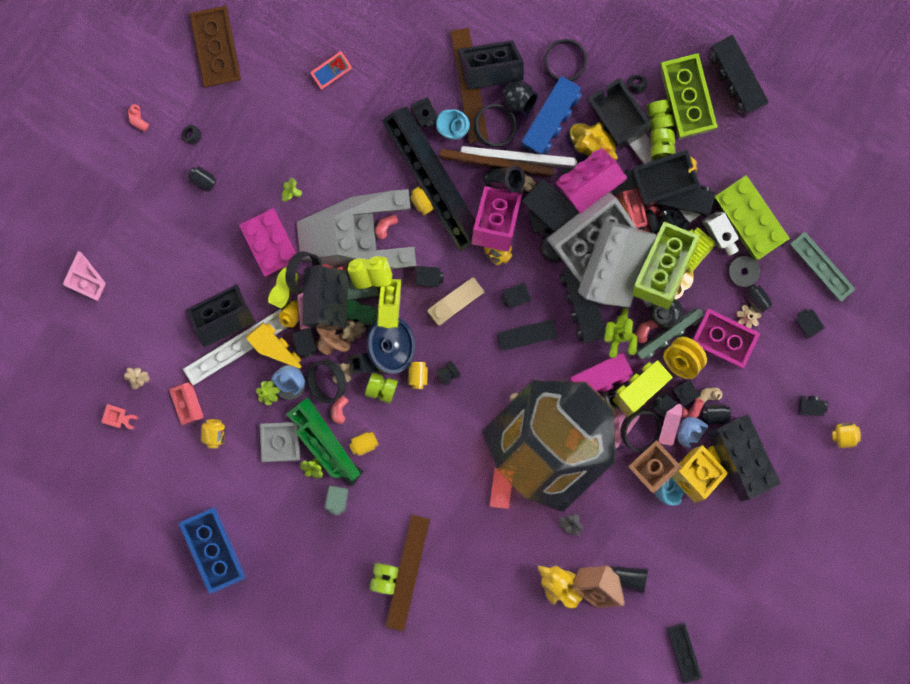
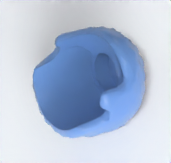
(289, 379)
(690, 431)

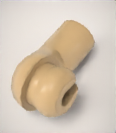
(710, 394)

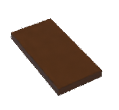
(215, 46)

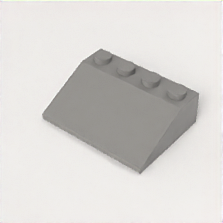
(578, 237)
(616, 264)

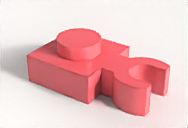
(116, 416)

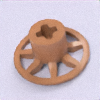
(329, 341)

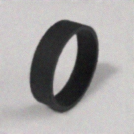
(571, 42)
(476, 128)
(292, 267)
(312, 384)
(623, 431)

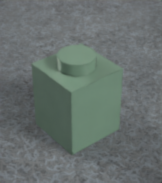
(336, 499)

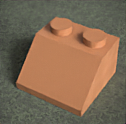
(654, 466)
(599, 587)

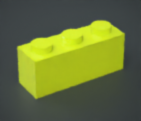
(389, 304)
(641, 387)

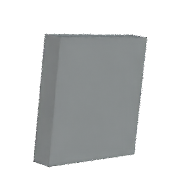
(279, 442)

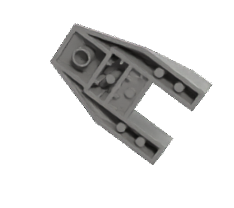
(348, 232)

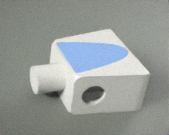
(717, 225)

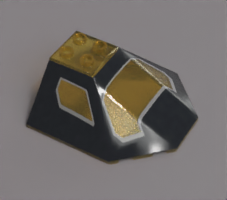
(553, 441)

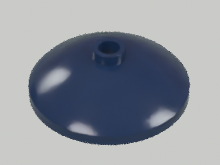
(397, 350)

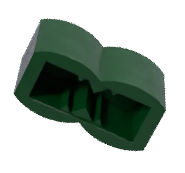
(365, 313)

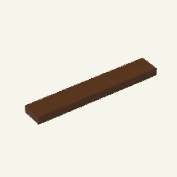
(470, 97)
(492, 162)
(407, 572)

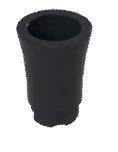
(506, 178)
(631, 578)

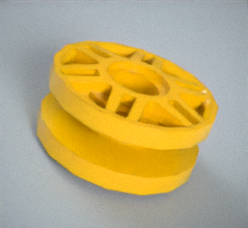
(685, 358)

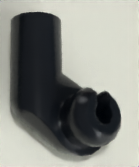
(652, 221)

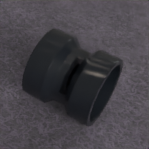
(448, 373)

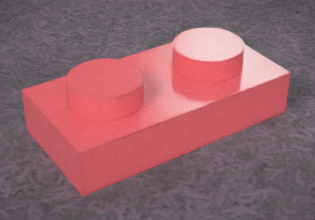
(500, 491)

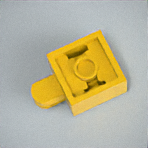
(700, 473)

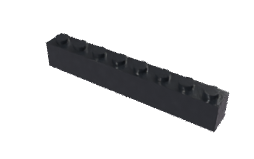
(431, 176)
(697, 201)

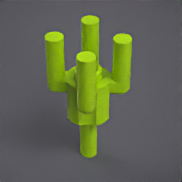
(621, 332)

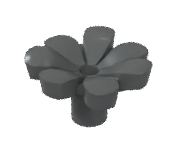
(572, 524)

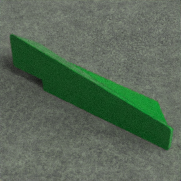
(321, 441)

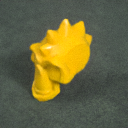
(591, 139)
(559, 585)

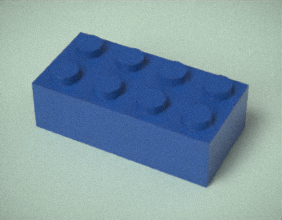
(550, 117)
(212, 550)

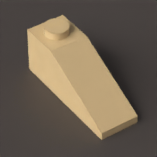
(455, 301)

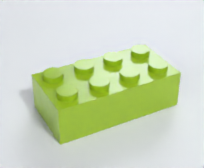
(688, 96)
(751, 218)
(666, 265)

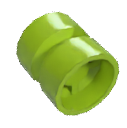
(660, 114)
(662, 143)
(381, 388)
(383, 585)

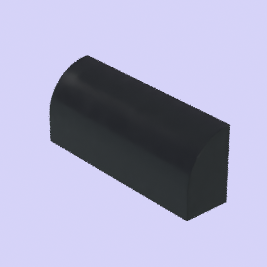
(550, 205)

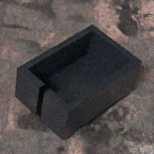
(619, 114)
(665, 178)
(325, 298)

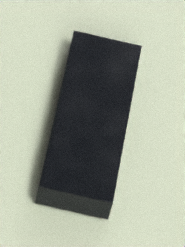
(527, 335)
(684, 652)

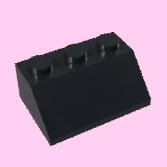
(491, 64)
(220, 316)

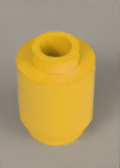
(421, 201)
(290, 314)
(417, 375)
(363, 443)

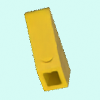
(268, 344)

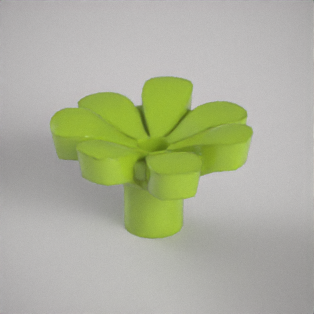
(290, 190)
(267, 392)
(312, 468)

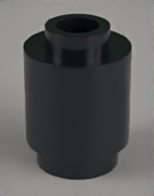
(202, 179)
(758, 298)
(716, 414)

